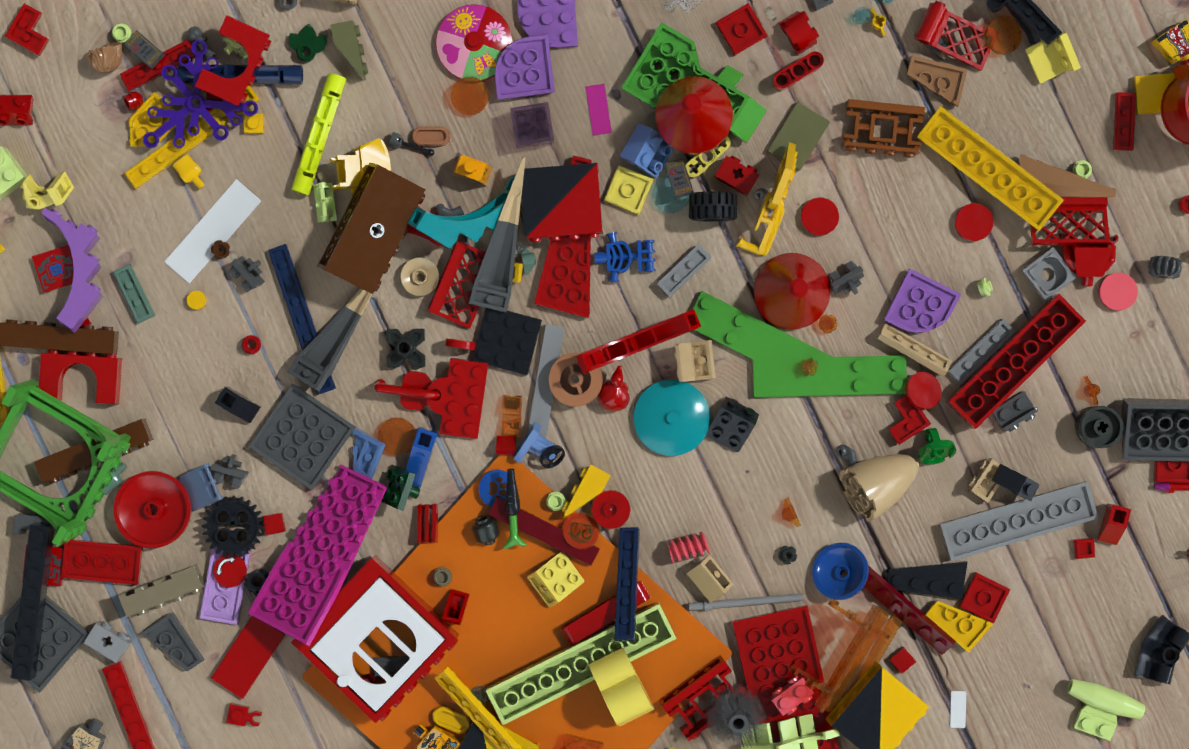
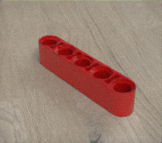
(598, 617)

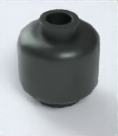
(485, 530)

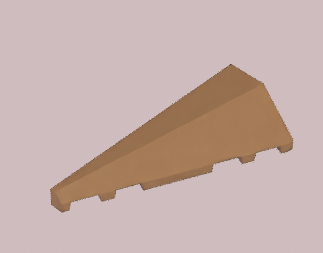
(1064, 182)

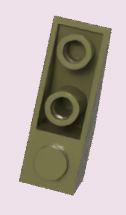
(346, 40)

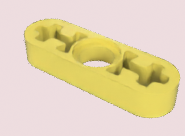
(700, 169)

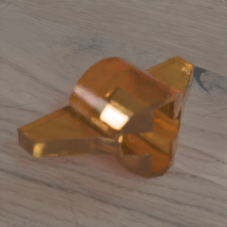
(1091, 390)
(789, 513)

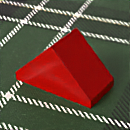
(455, 607)

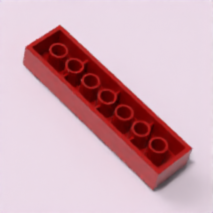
(1015, 361)

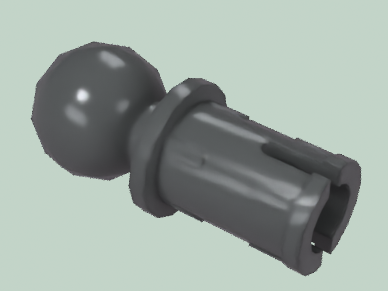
(196, 33)

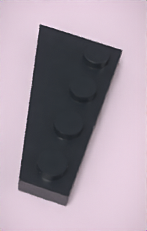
(935, 580)

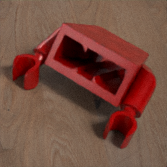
(1089, 260)

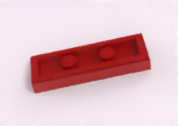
(1124, 121)

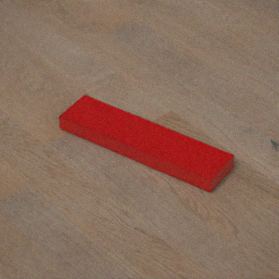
(143, 74)

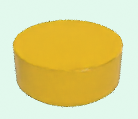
(196, 300)

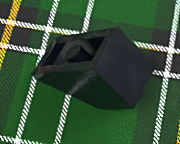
(1015, 482)

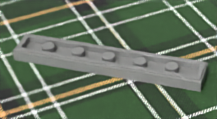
(542, 395)

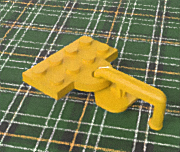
(775, 201)

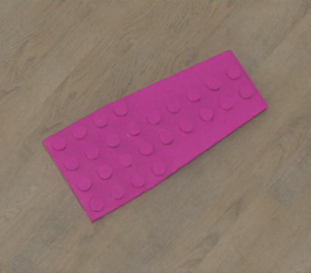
(319, 558)

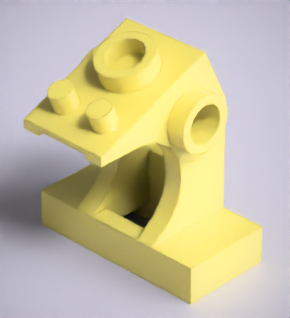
(54, 194)

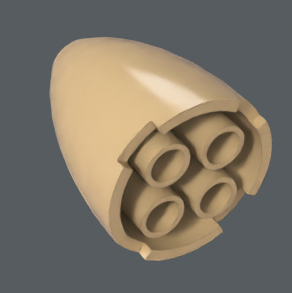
(881, 479)

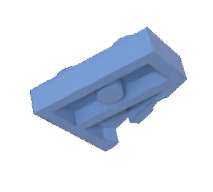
(366, 453)

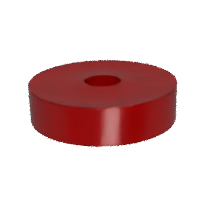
(460, 344)

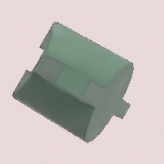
(528, 261)

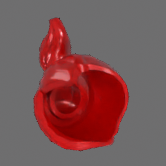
(614, 392)

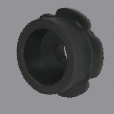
(782, 554)

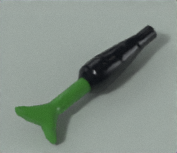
(512, 508)

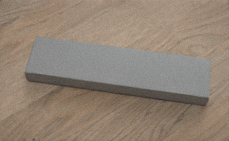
(981, 351)

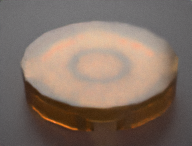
(1003, 35)
(470, 95)
(397, 435)

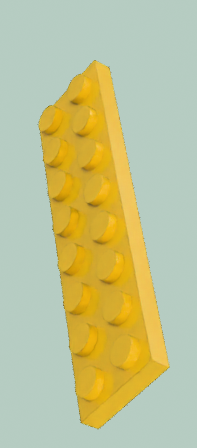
(990, 168)

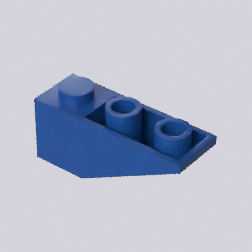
(421, 454)

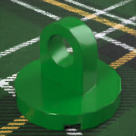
(935, 450)

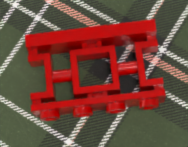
(692, 689)

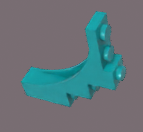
(472, 225)

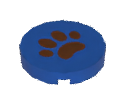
(492, 486)

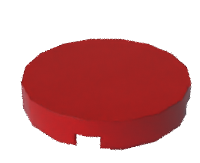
(819, 216)
(974, 222)
(923, 390)

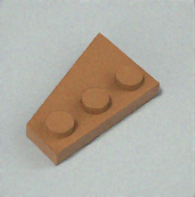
(938, 77)

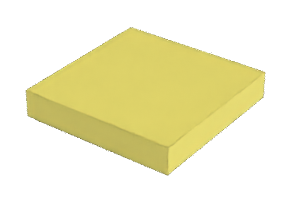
(628, 190)

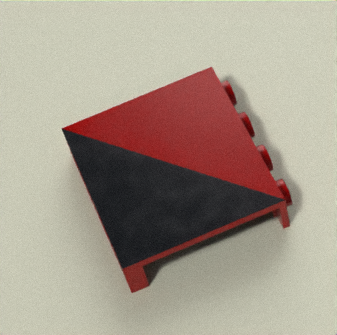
(561, 202)

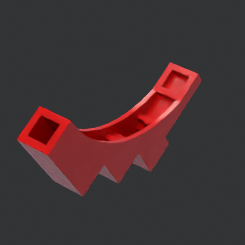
(638, 341)

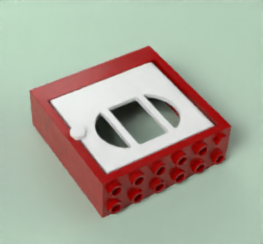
(335, 650)

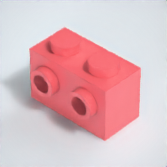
(791, 695)

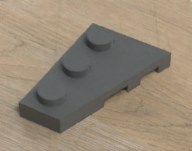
(175, 641)

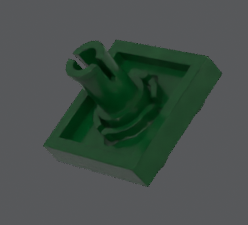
(399, 487)

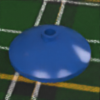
(832, 563)

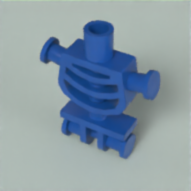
(606, 257)

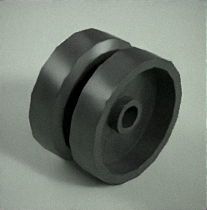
(1097, 416)

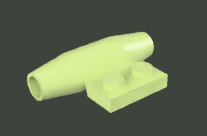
(1102, 707)

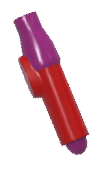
(1171, 487)

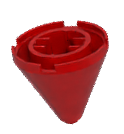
(694, 115)
(791, 291)

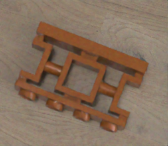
(884, 113)

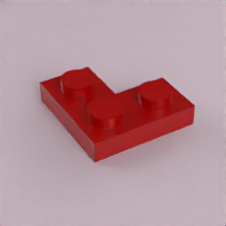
(22, 30)
(913, 421)

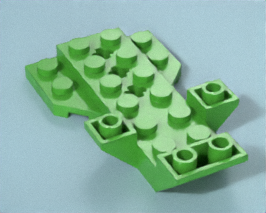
(680, 55)

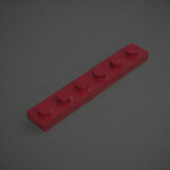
(908, 612)

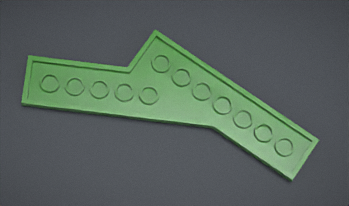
(779, 358)

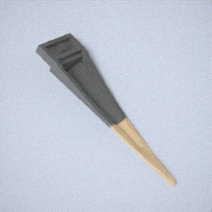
(495, 276)
(323, 353)

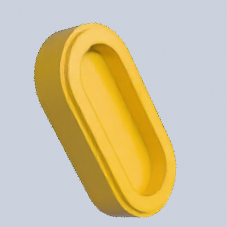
(451, 719)

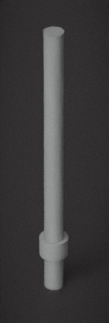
(707, 606)

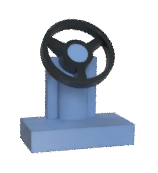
(539, 446)

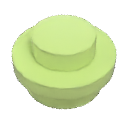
(121, 33)
(1082, 168)
(985, 287)
(555, 501)

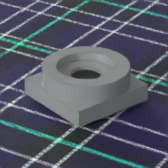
(1061, 278)

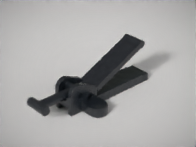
(1030, 18)

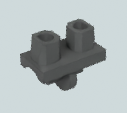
(249, 271)
(849, 281)
(220, 470)

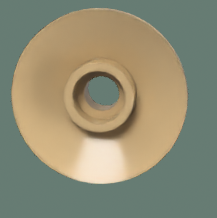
(415, 267)

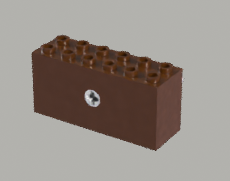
(379, 202)

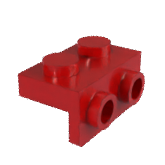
(16, 110)

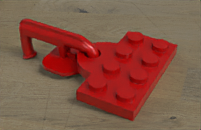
(459, 400)

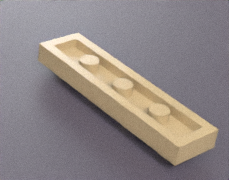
(914, 349)

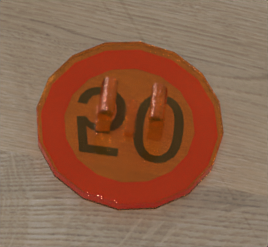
(580, 530)

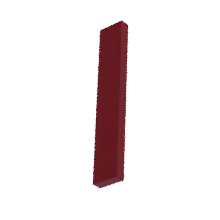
(543, 531)

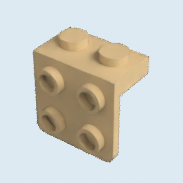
(694, 361)

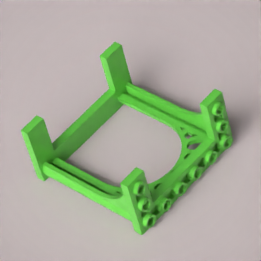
(112, 445)

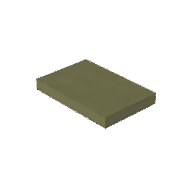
(801, 128)

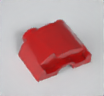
(799, 31)

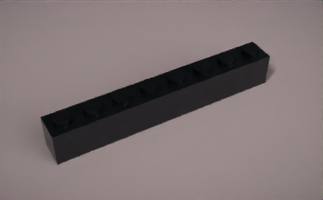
(32, 601)

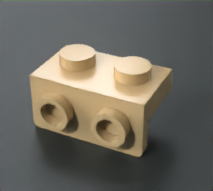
(981, 484)

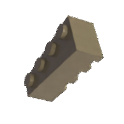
(162, 590)

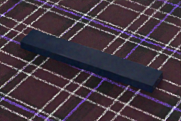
(627, 584)

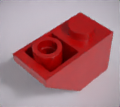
(1114, 523)

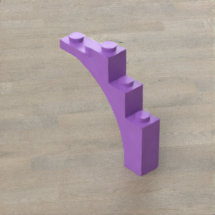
(82, 296)

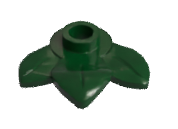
(307, 41)

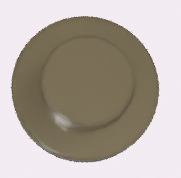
(442, 576)

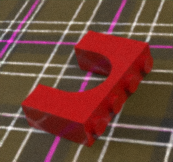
(233, 89)
(107, 371)

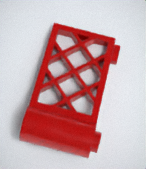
(932, 29)

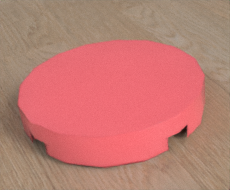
(1118, 291)

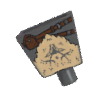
(86, 737)

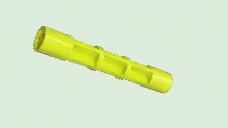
(318, 134)

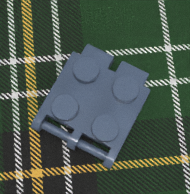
(200, 487)

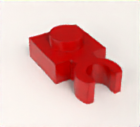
(240, 714)

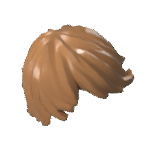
(106, 58)

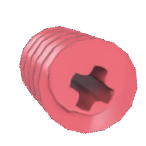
(688, 547)

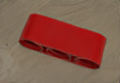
(806, 67)

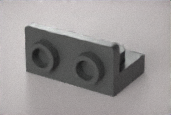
(1014, 411)

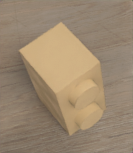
(710, 578)

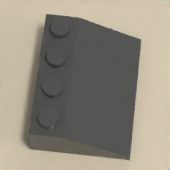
(1155, 429)

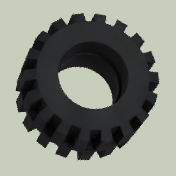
(713, 206)

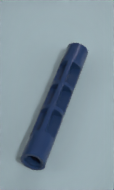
(265, 75)

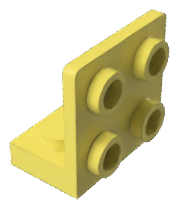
(1052, 60)
(556, 579)

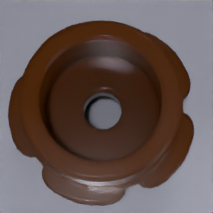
(220, 254)

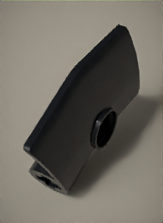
(1152, 659)

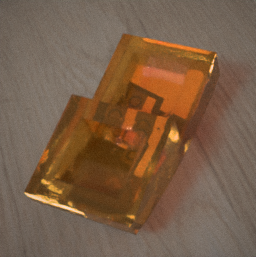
(511, 415)

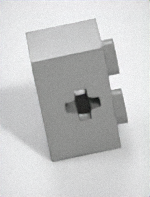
(98, 641)

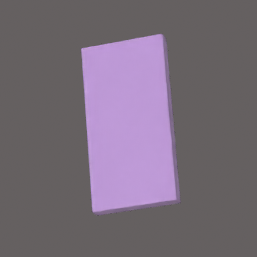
(222, 602)

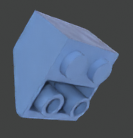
(647, 150)

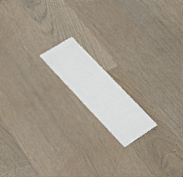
(216, 225)

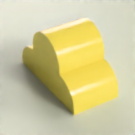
(621, 687)

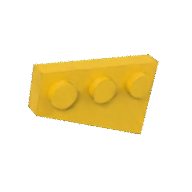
(958, 624)

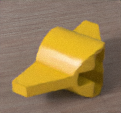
(878, 22)

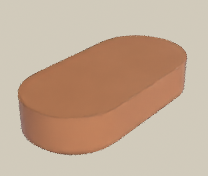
(431, 136)

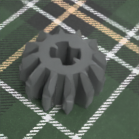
(1164, 267)

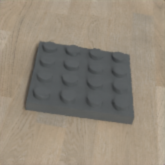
(302, 436)
(59, 641)

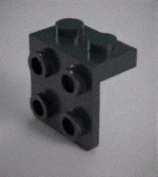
(732, 424)

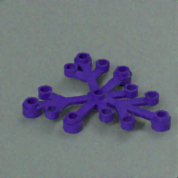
(178, 117)

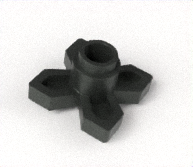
(397, 340)

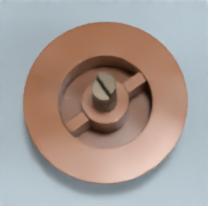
(571, 385)

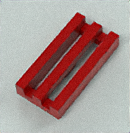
(427, 507)

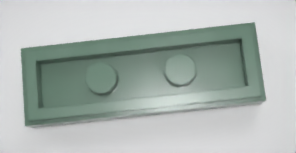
(134, 293)

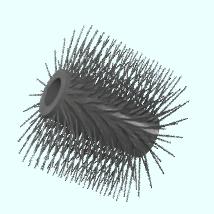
(735, 716)

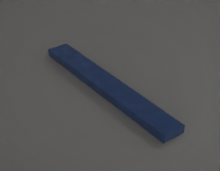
(296, 302)

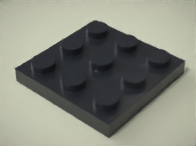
(507, 340)

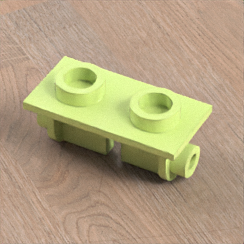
(325, 202)

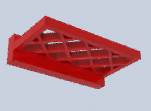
(1077, 205)
(446, 280)

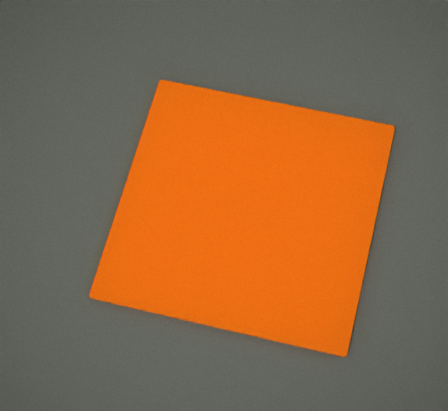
(513, 628)

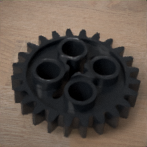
(234, 509)

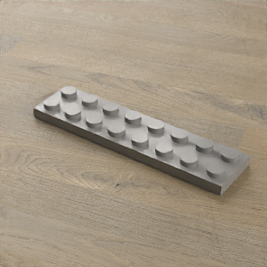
(1018, 521)

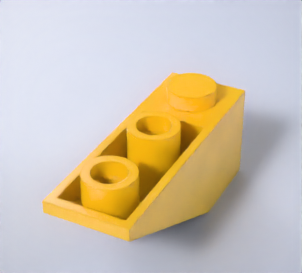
(590, 487)

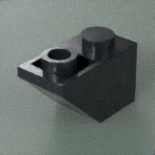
(237, 404)

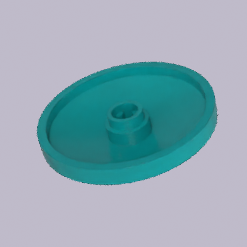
(671, 417)

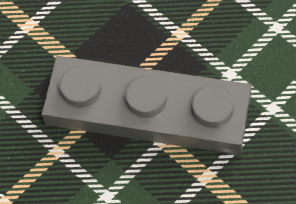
(684, 270)

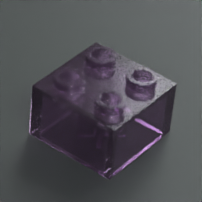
(532, 125)

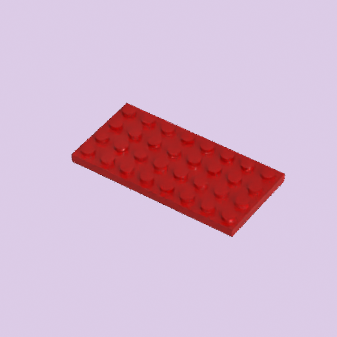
(767, 651)

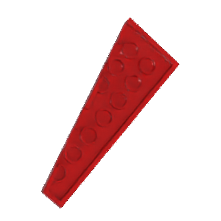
(567, 272)

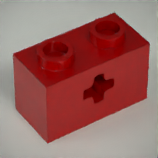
(742, 185)

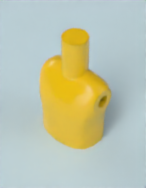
(189, 171)

